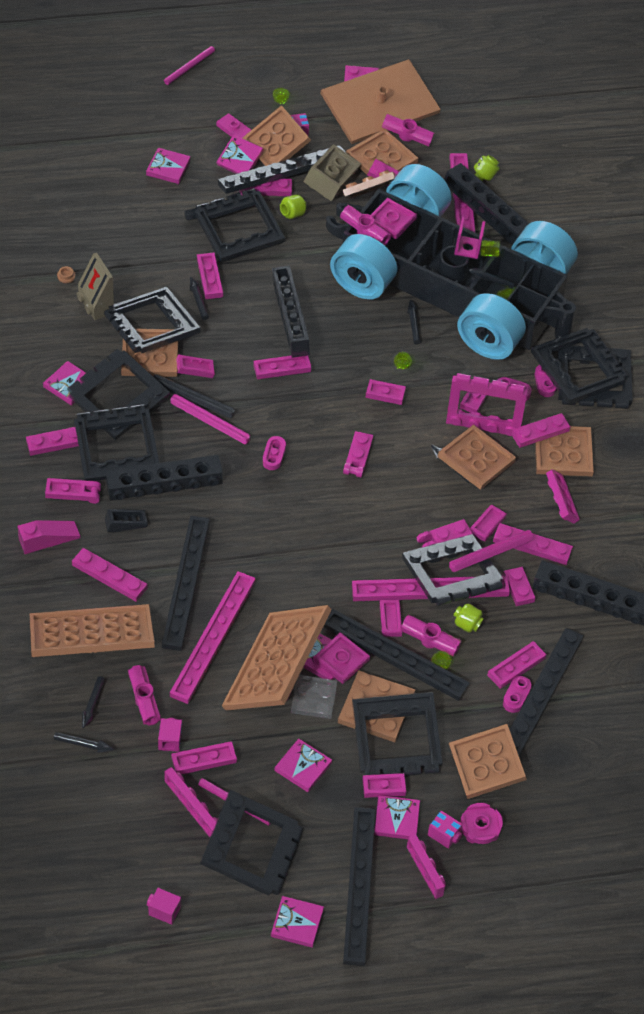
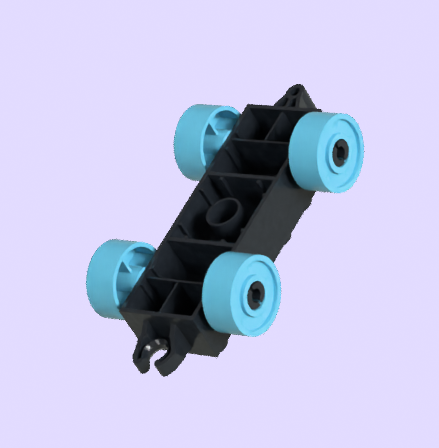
(427, 268)

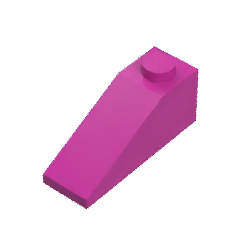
(45, 534)

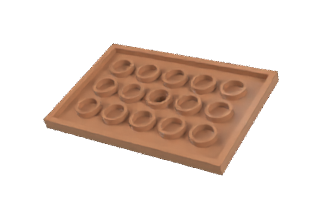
(367, 99)
(91, 630)
(276, 658)

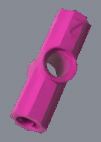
(408, 130)
(365, 224)
(422, 630)
(146, 704)

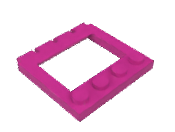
(483, 386)

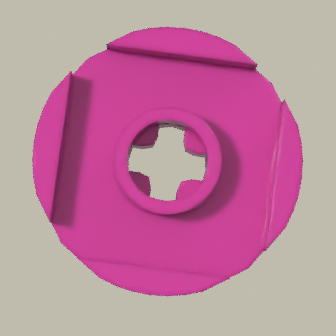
(479, 834)

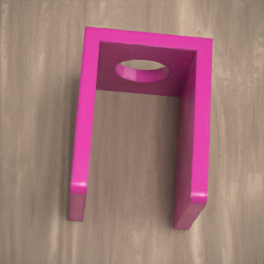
(476, 243)

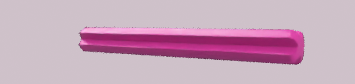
(210, 419)
(491, 550)

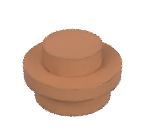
(66, 274)

